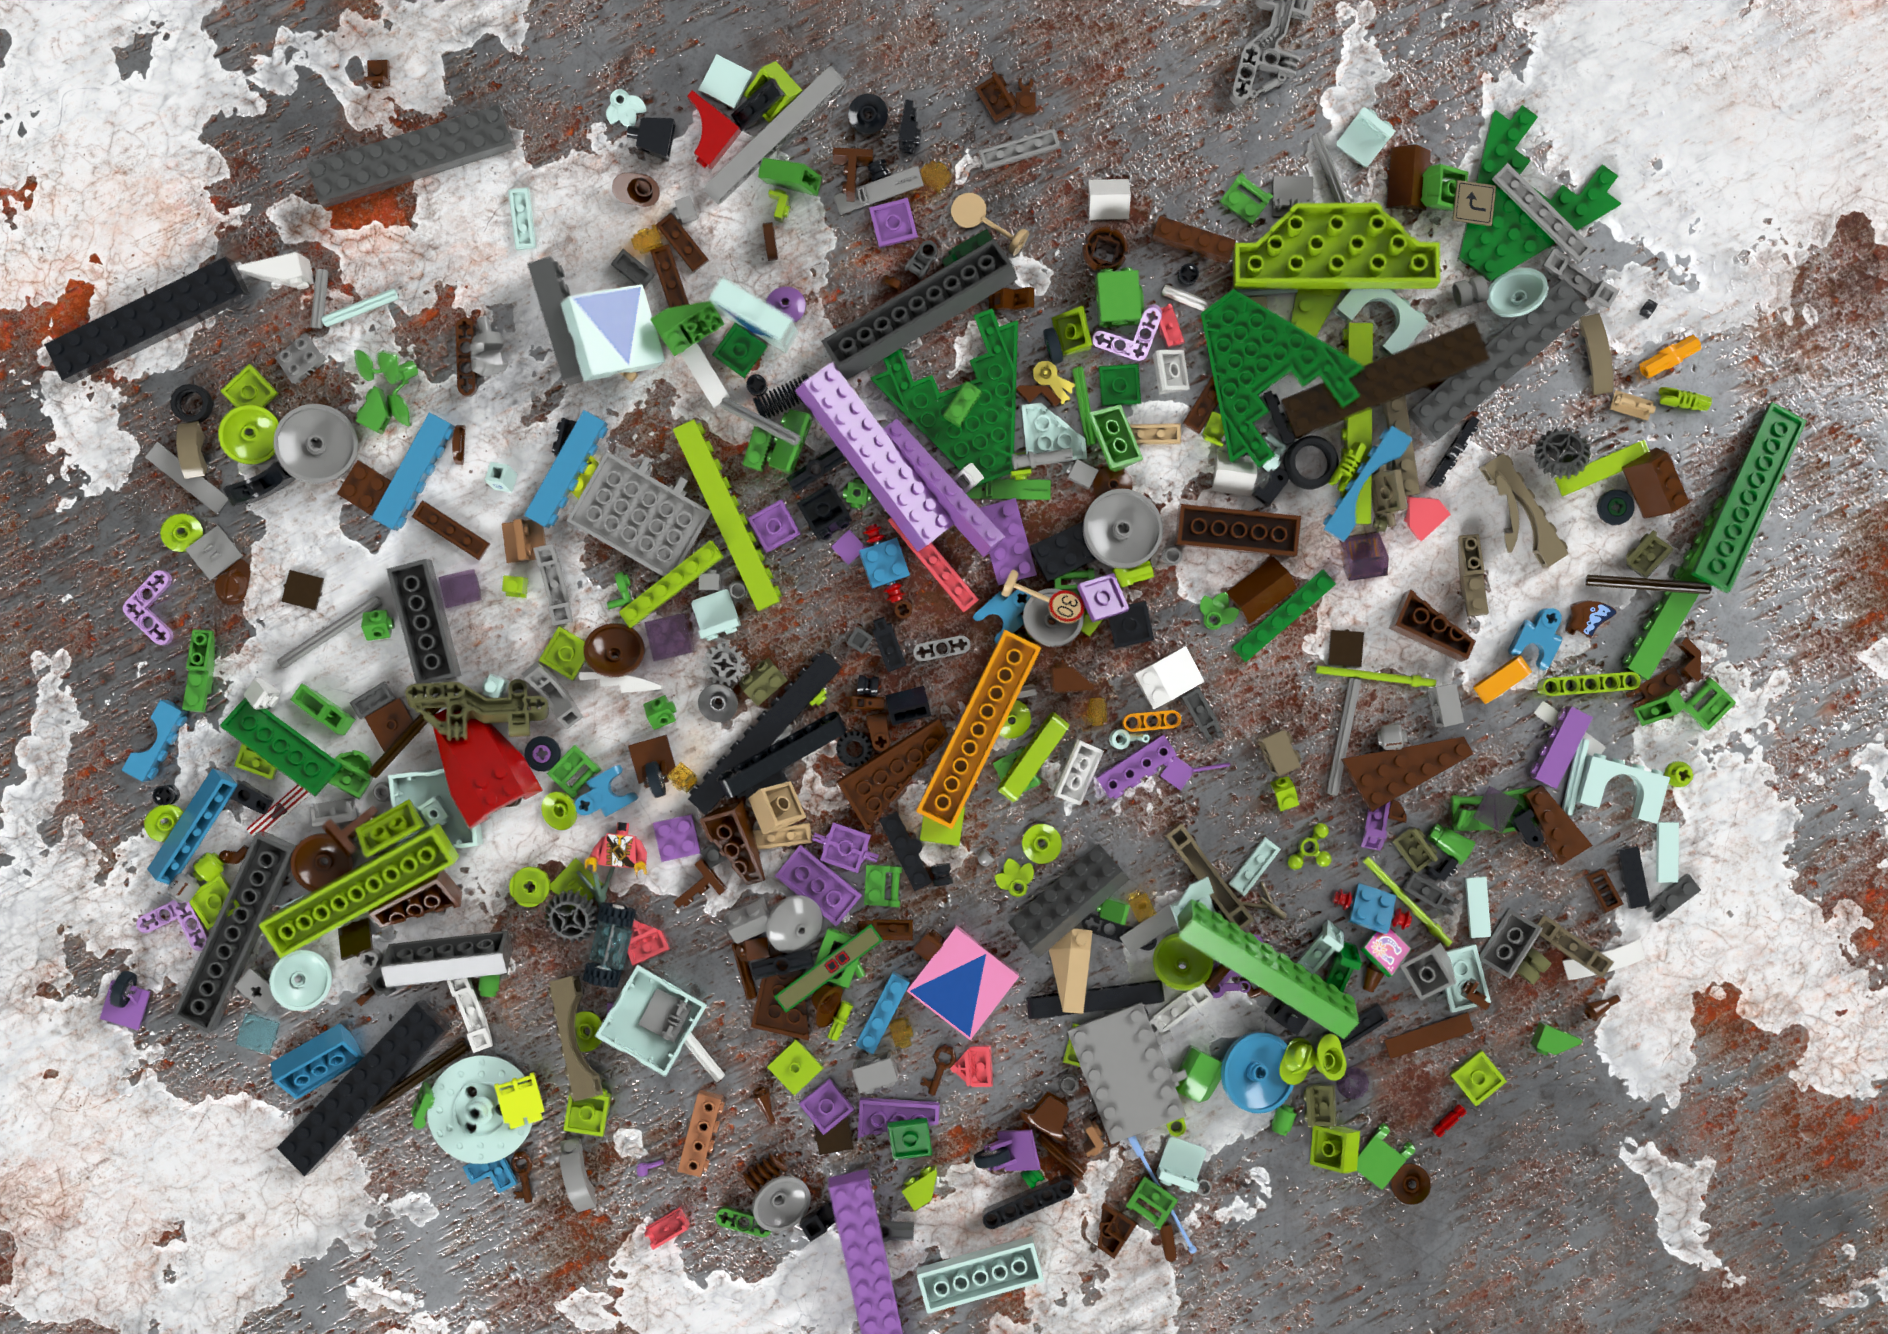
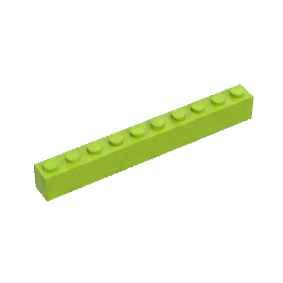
(1359, 347)
(725, 512)

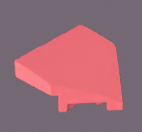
(1424, 515)
(646, 943)
(975, 1066)

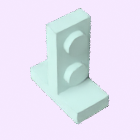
(1322, 947)

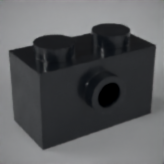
(908, 705)

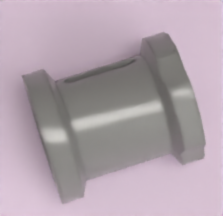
(364, 960)

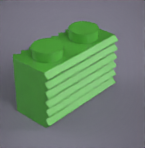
(962, 404)
(758, 449)

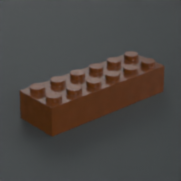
(1237, 530)

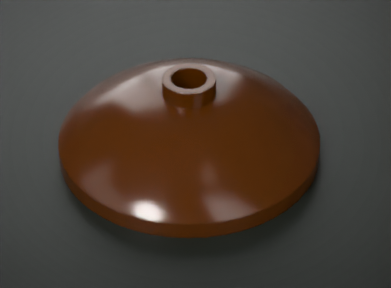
(610, 641)
(307, 862)

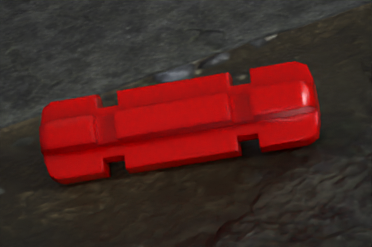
(1449, 1120)

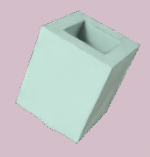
(501, 477)

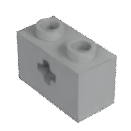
(249, 989)

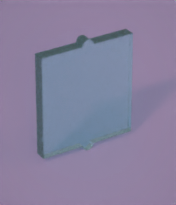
(257, 1033)

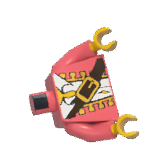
(619, 851)

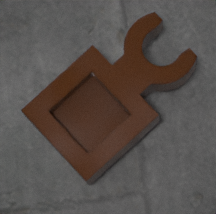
(1025, 99)

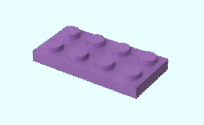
(1014, 549)
(814, 879)

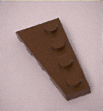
(1558, 829)

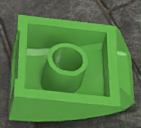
(1440, 186)
(1202, 1074)

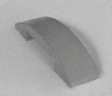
(1581, 282)
(554, 584)

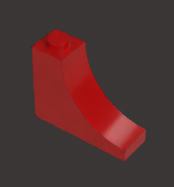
(717, 132)

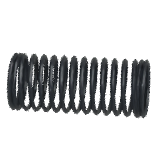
(760, 407)

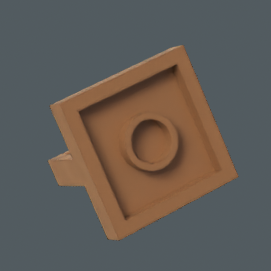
(521, 538)

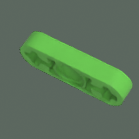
(728, 1223)

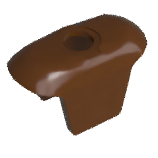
(1048, 1115)

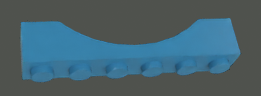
(1391, 448)

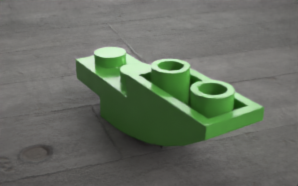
(201, 670)

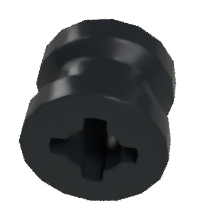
(878, 170)

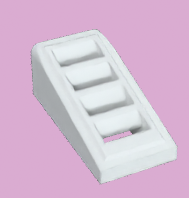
(971, 475)

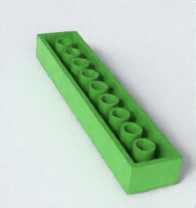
(1267, 968)

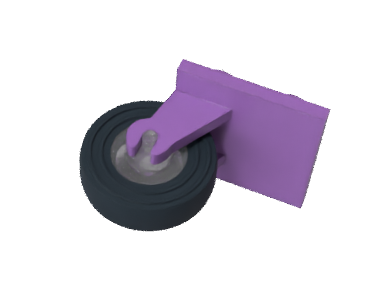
(125, 1001)
(1013, 1151)

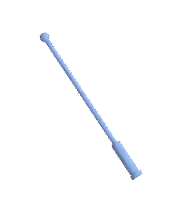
(1140, 1153)

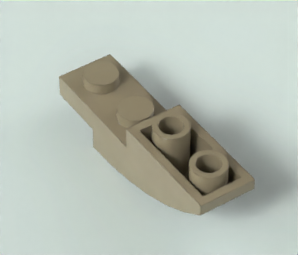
(1471, 575)

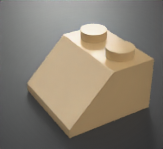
(776, 807)

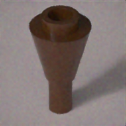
(1596, 1009)
(762, 1098)

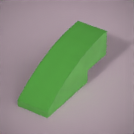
(322, 709)

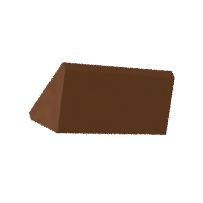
(1405, 177)
(1261, 589)

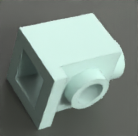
(495, 686)
(437, 804)

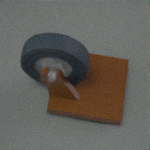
(653, 763)

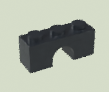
(818, 1221)

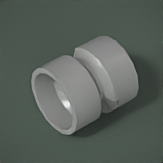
(1472, 291)

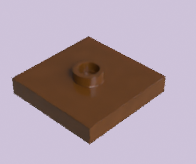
(389, 722)

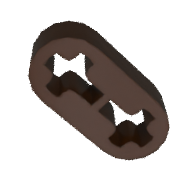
(770, 241)

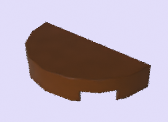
(458, 444)

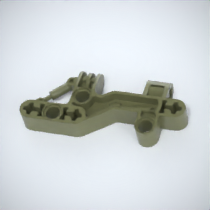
(475, 706)

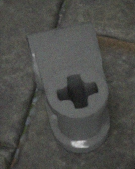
(921, 260)

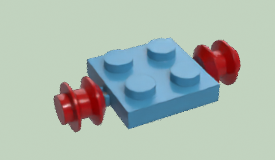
(884, 563)
(1372, 908)

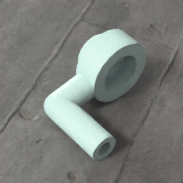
(1281, 447)
(1126, 738)

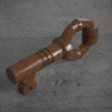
(941, 1066)
(523, 1174)

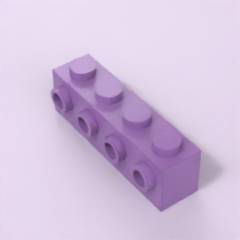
(1560, 747)
(1135, 766)

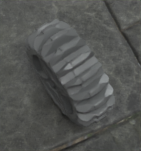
(1554, 445)
(560, 907)

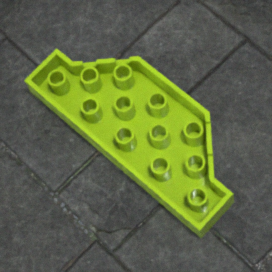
(1336, 250)

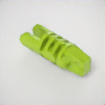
(1684, 399)
(1348, 466)

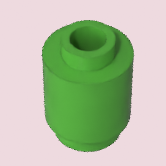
(489, 985)
(1283, 1119)

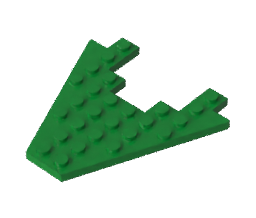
(1513, 233)
(1252, 352)
(989, 429)

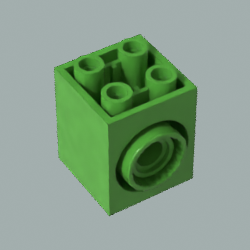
(1118, 298)

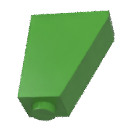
(790, 176)

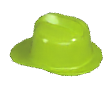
(1330, 1057)
(1297, 1061)

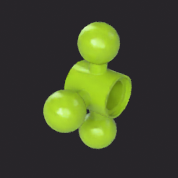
(1323, 858)

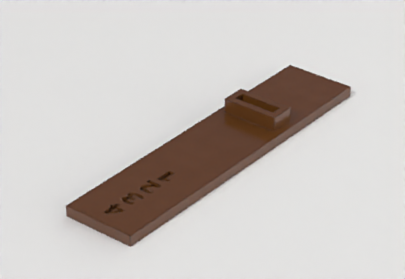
(1428, 1035)

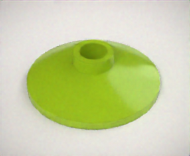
(180, 541)
(1021, 724)
(553, 813)
(155, 828)
(1052, 843)
(593, 1022)

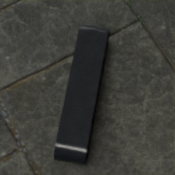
(1022, 1210)

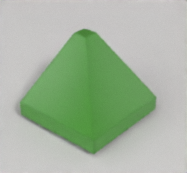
(1460, 818)

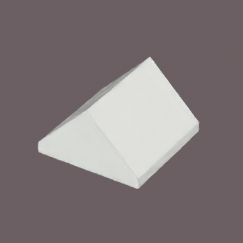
(1109, 199)
(1171, 371)
(1234, 477)

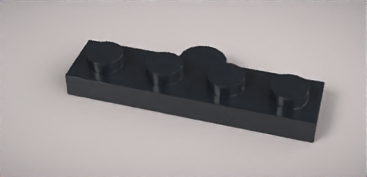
(1449, 459)
(906, 850)

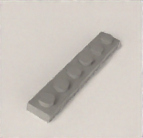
(1542, 213)

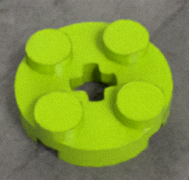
(538, 878)

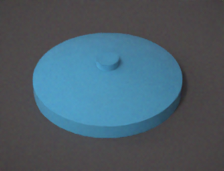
(1252, 1073)

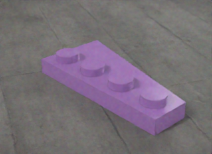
(876, 1112)

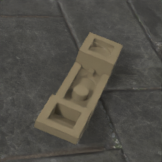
(1598, 354)
(1510, 533)
(1574, 947)

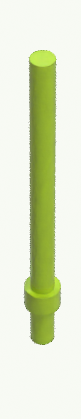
(1413, 680)
(1434, 928)

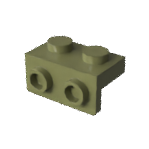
(1648, 555)
(762, 681)
(1415, 849)
(1320, 1105)

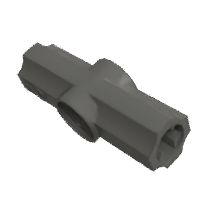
(897, 1230)

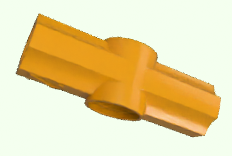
(1670, 356)

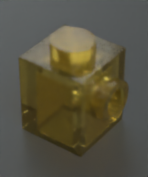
(935, 176)
(1141, 905)

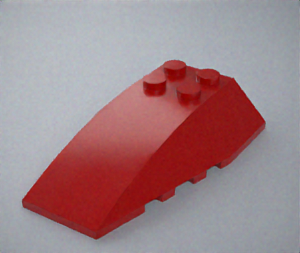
(483, 770)

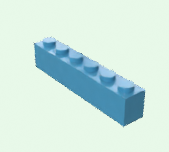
(566, 469)
(413, 472)
(192, 826)

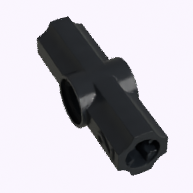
(804, 476)
(769, 967)

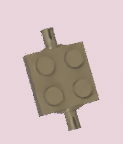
(1388, 493)

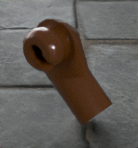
(233, 857)

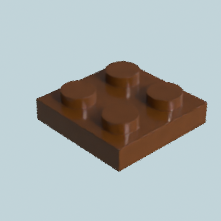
(364, 487)

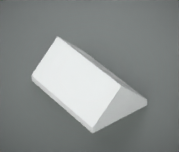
(1077, 772)

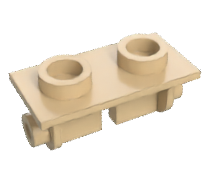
(1632, 405)

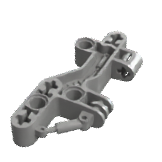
(1267, 46)

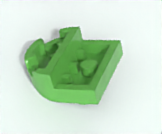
(354, 774)

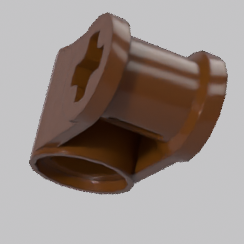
(878, 728)

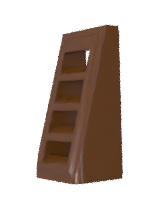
(1610, 887)

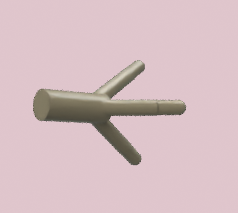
(1268, 904)

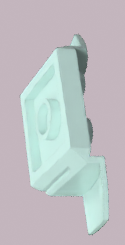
(1199, 892)

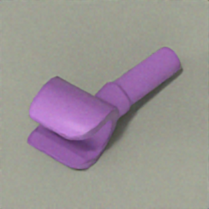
(642, 1168)

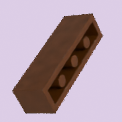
(1193, 239)

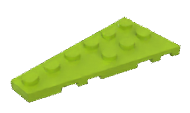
(1312, 308)

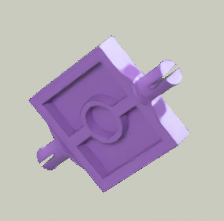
(845, 847)

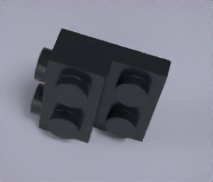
(909, 133)
(825, 512)

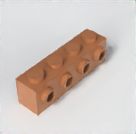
(700, 1133)

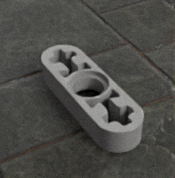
(926, 646)

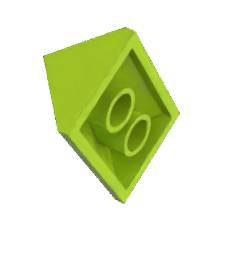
(388, 828)

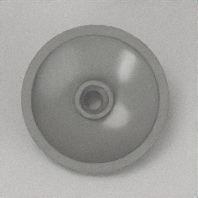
(1036, 618)
(788, 918)
(785, 1210)

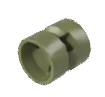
(1532, 966)

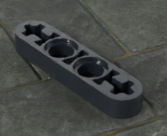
(1119, 930)

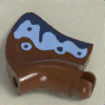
(1588, 616)

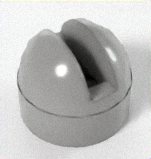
(985, 858)
(1206, 1184)

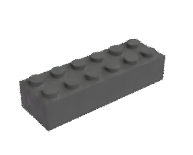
(551, 293)
(424, 622)
(1068, 901)
(446, 958)

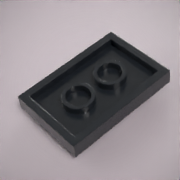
(1062, 553)

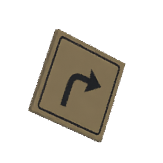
(1474, 203)

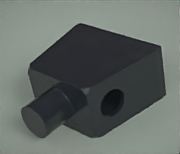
(654, 136)
(1287, 1016)

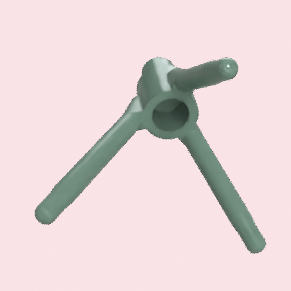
(600, 890)

